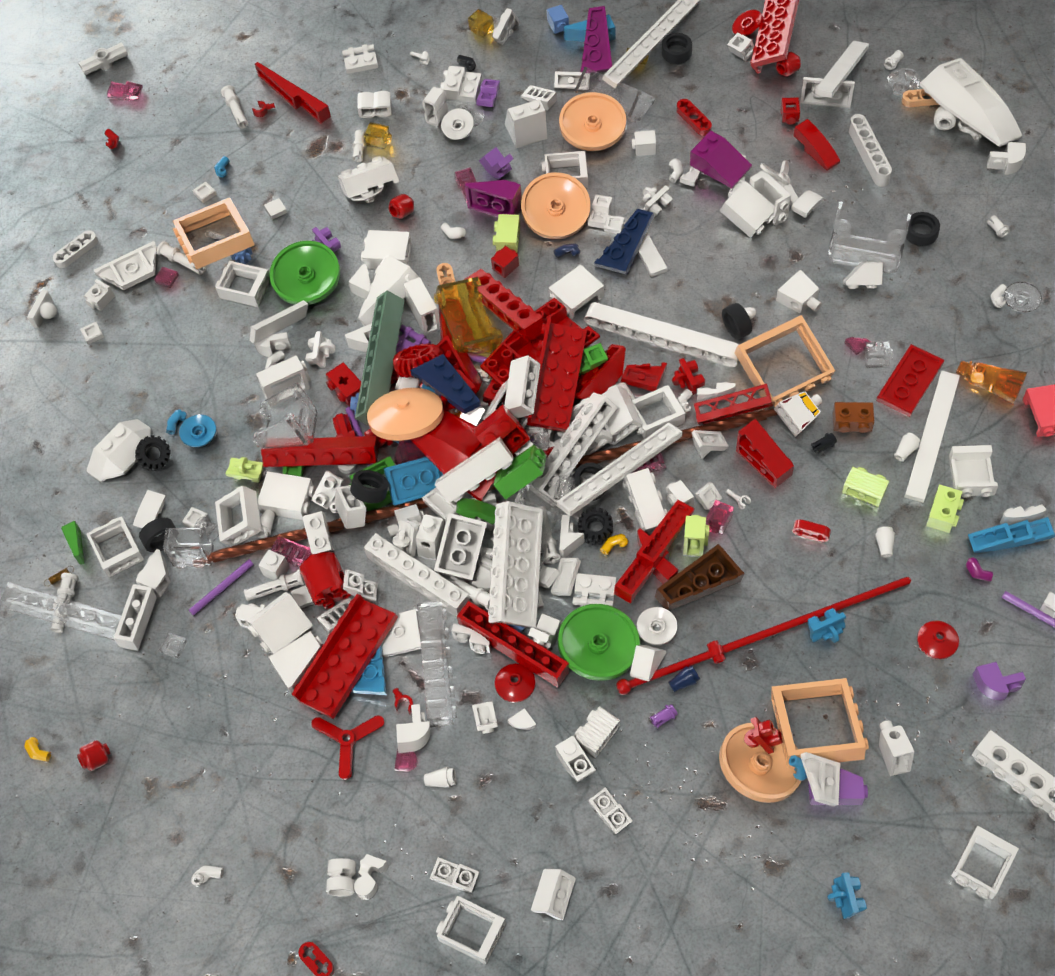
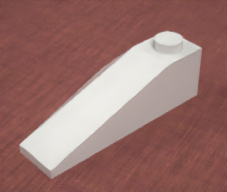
(389, 276)

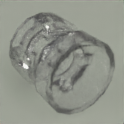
(211, 528)

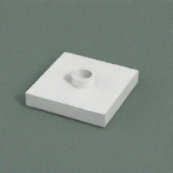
(403, 635)

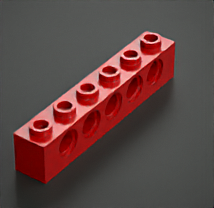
(508, 306)

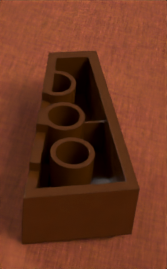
(703, 577)

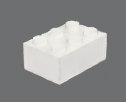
(460, 547)

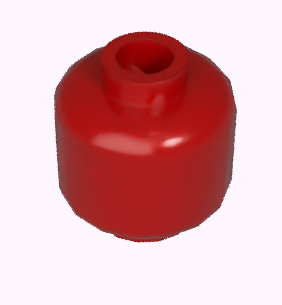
(789, 66)
(401, 206)
(93, 755)

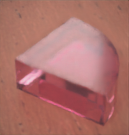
(857, 345)

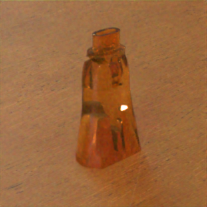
(999, 381)

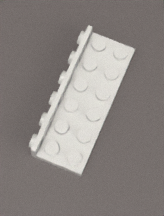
(515, 564)

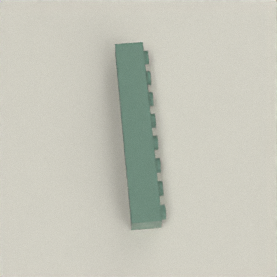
(380, 352)

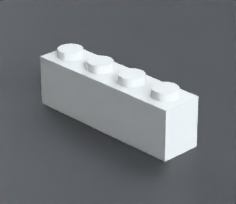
(474, 470)

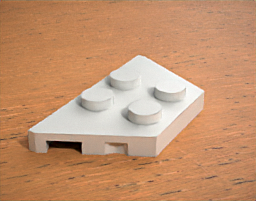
(130, 268)

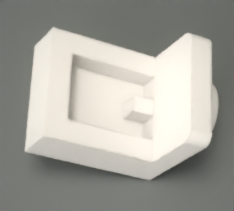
(485, 717)

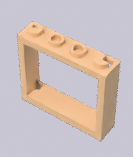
(220, 248)
(797, 324)
(837, 753)

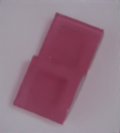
(119, 91)

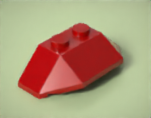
(460, 361)
(604, 375)

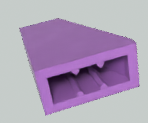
(851, 790)

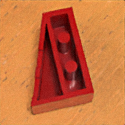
(763, 454)

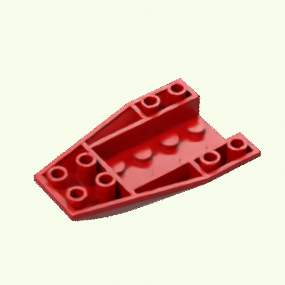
(515, 346)
(452, 444)

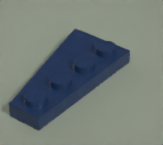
(623, 249)
(448, 383)

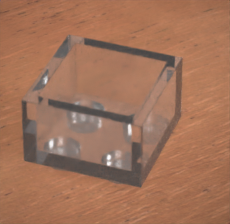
(188, 547)

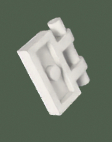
(360, 62)
(596, 586)

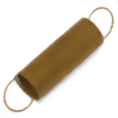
(56, 577)

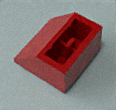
(503, 425)

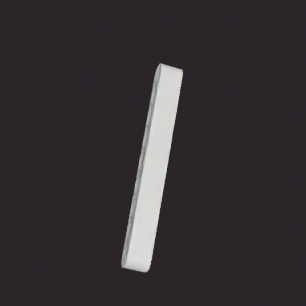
(662, 334)

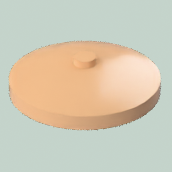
(592, 121)
(555, 205)
(405, 414)
(753, 770)

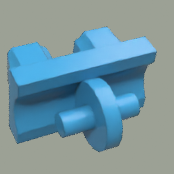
(828, 628)
(844, 895)

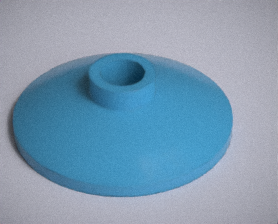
(194, 425)

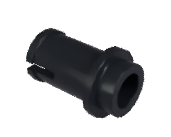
(823, 443)

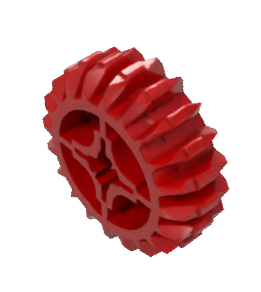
(414, 357)

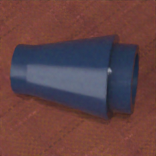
(684, 679)

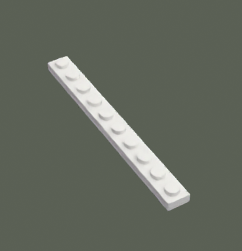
(648, 42)

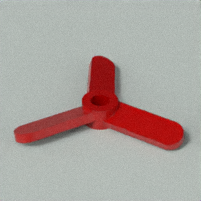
(346, 747)

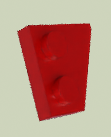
(644, 375)

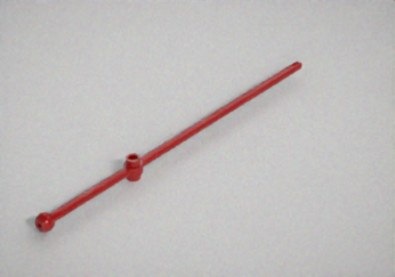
(717, 651)

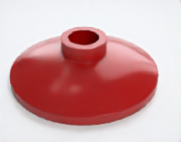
(747, 22)
(936, 647)
(515, 691)

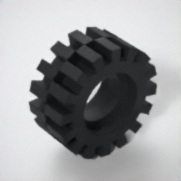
(155, 442)
(595, 516)

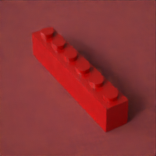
(325, 452)
(515, 645)

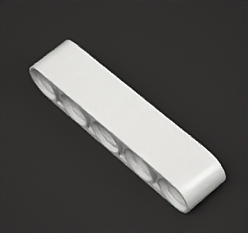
(870, 150)

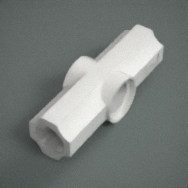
(103, 59)

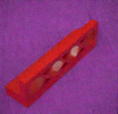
(734, 409)

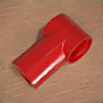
(343, 426)

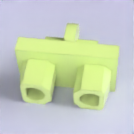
(245, 469)

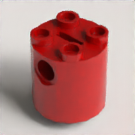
(324, 579)

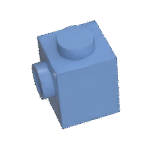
(557, 18)

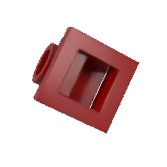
(790, 114)

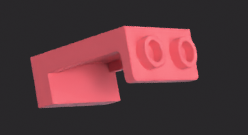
(1043, 407)

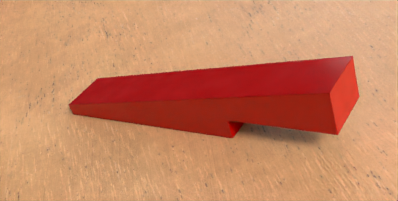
(293, 94)
(652, 551)

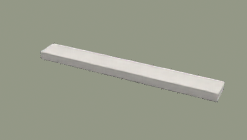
(841, 69)
(932, 437)
(619, 469)

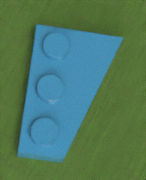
(373, 678)

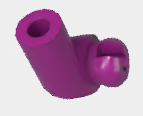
(976, 571)

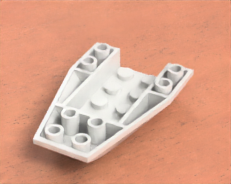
(972, 101)

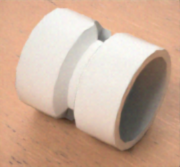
(341, 876)

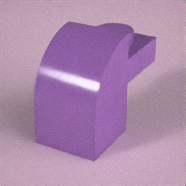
(496, 164)
(993, 684)

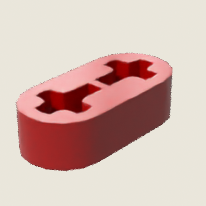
(811, 530)
(320, 957)

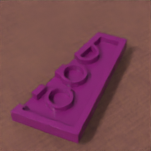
(596, 43)

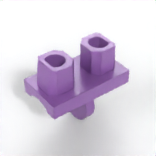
(323, 235)

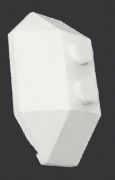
(117, 449)

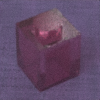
(719, 517)

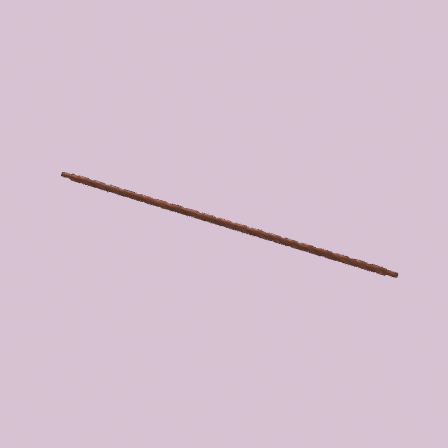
(386, 512)

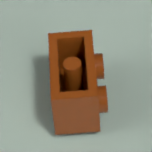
(853, 417)

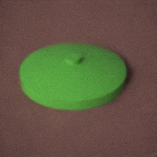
(305, 272)
(598, 642)

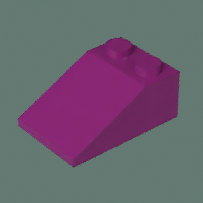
(719, 160)
(494, 197)

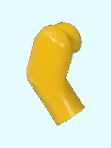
(612, 541)
(33, 751)

